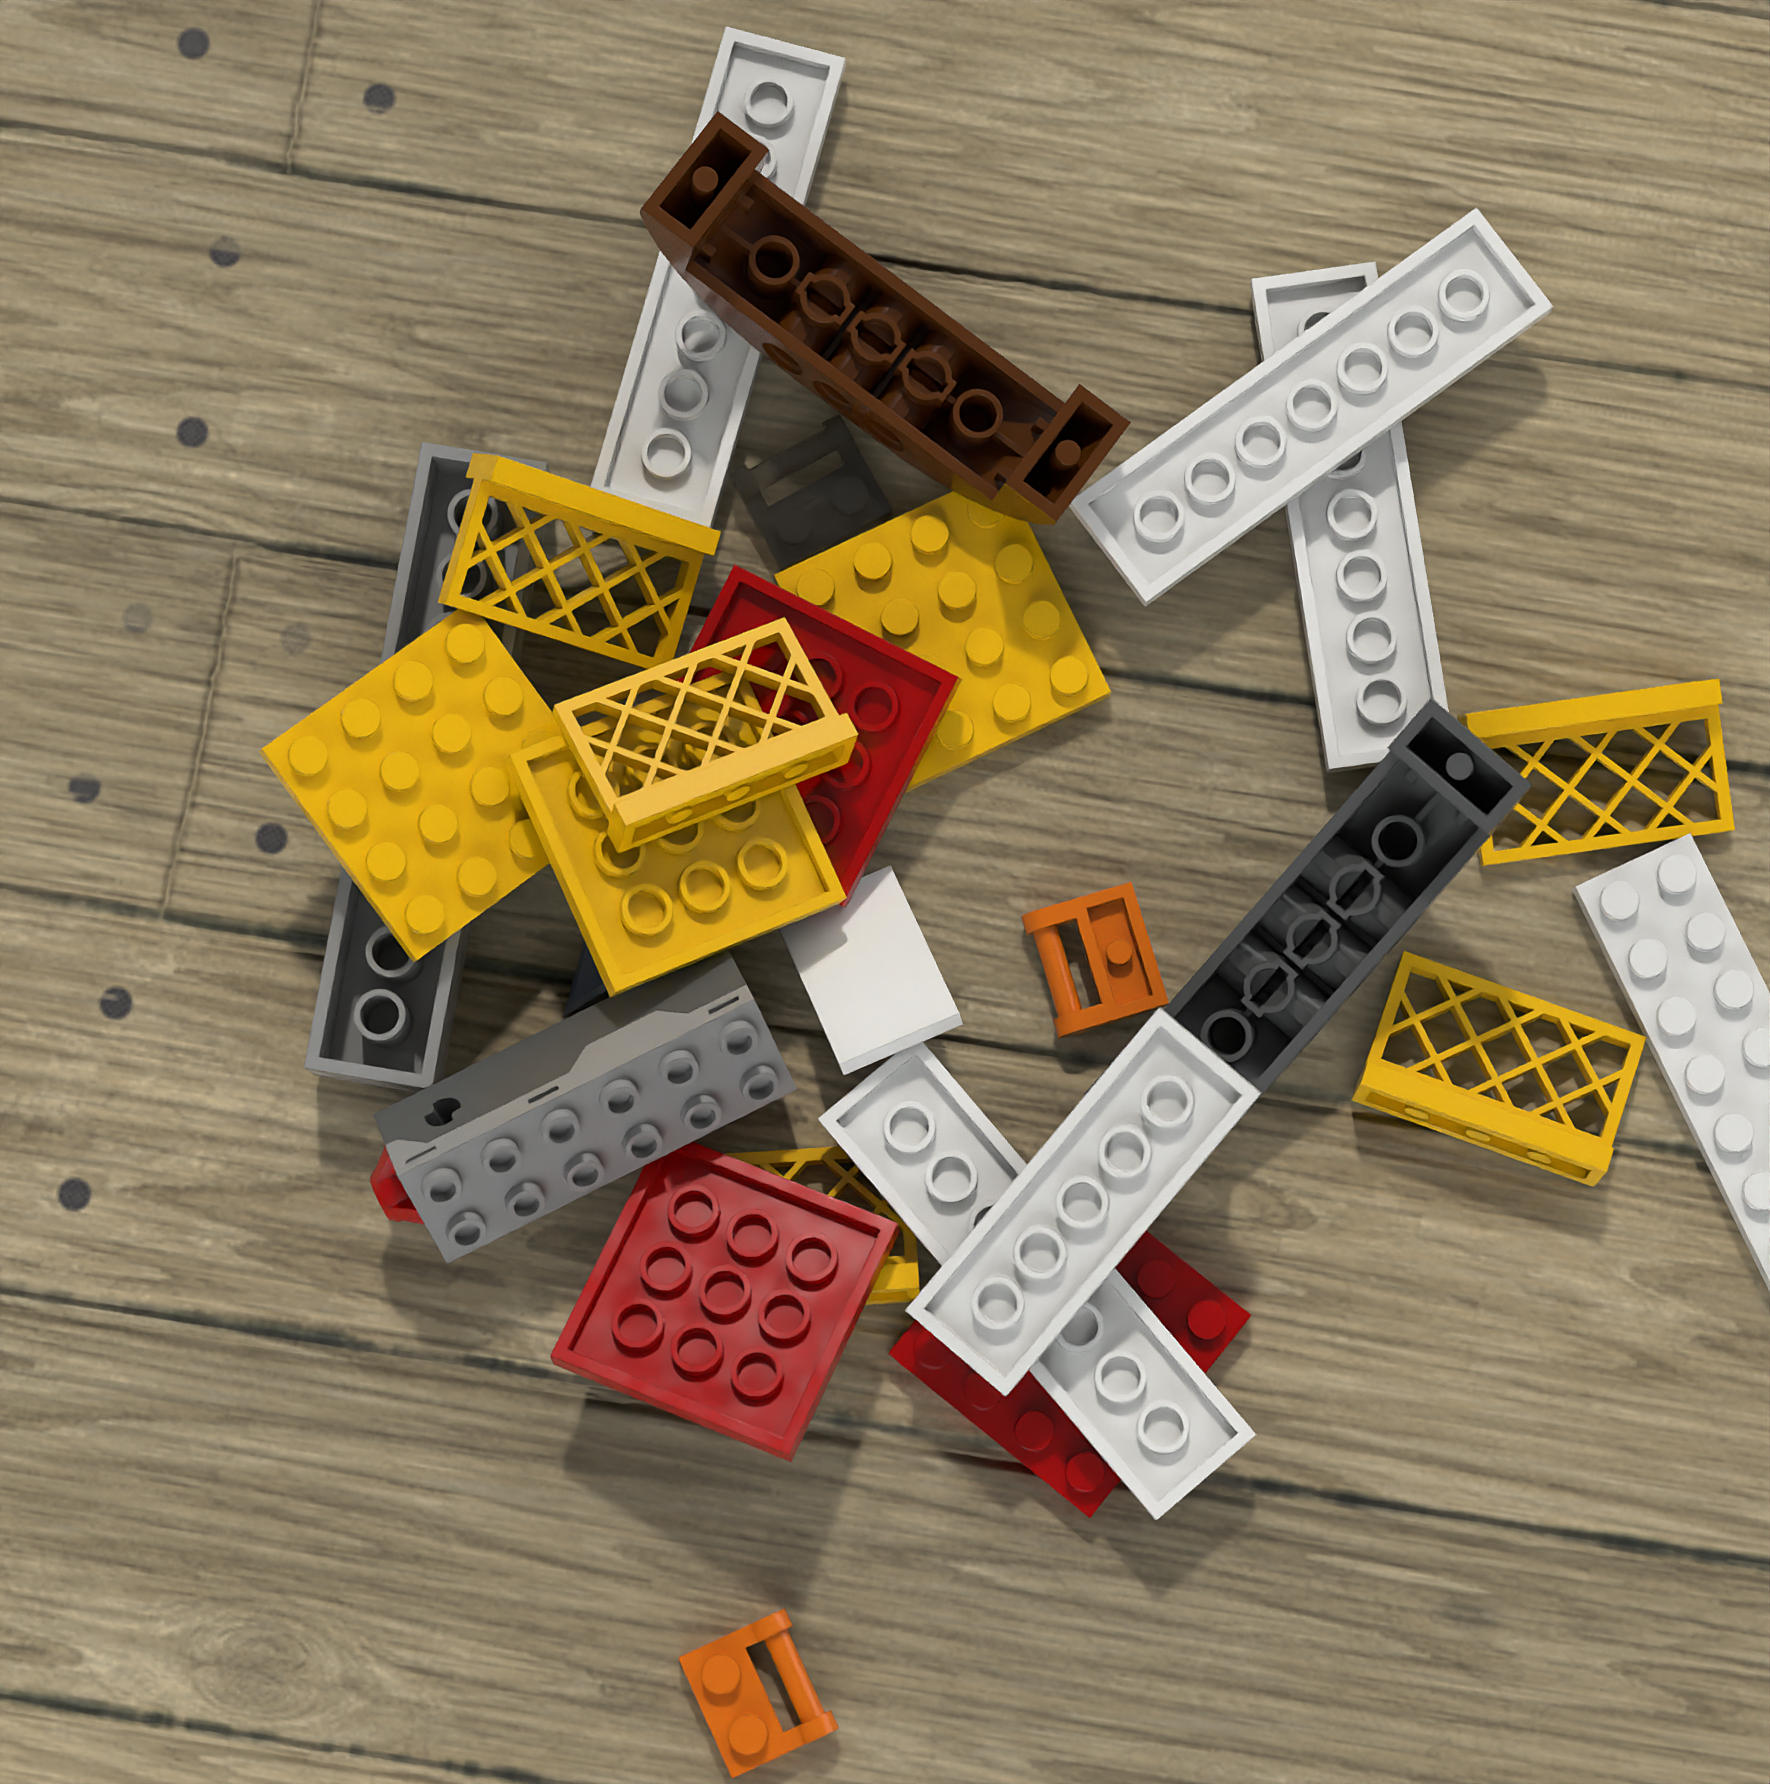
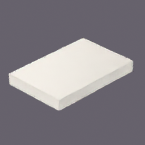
(871, 974)

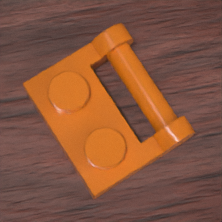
(1116, 954)
(738, 1702)

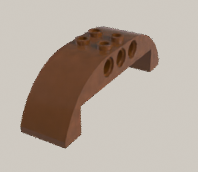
(870, 337)

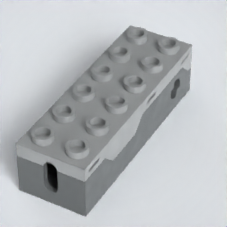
(577, 1106)

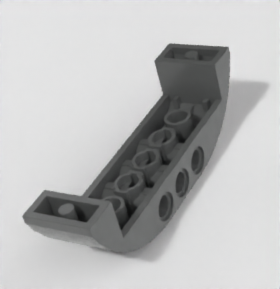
(1348, 897)

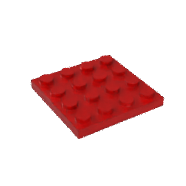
(882, 688)
(726, 1296)
(1029, 1419)

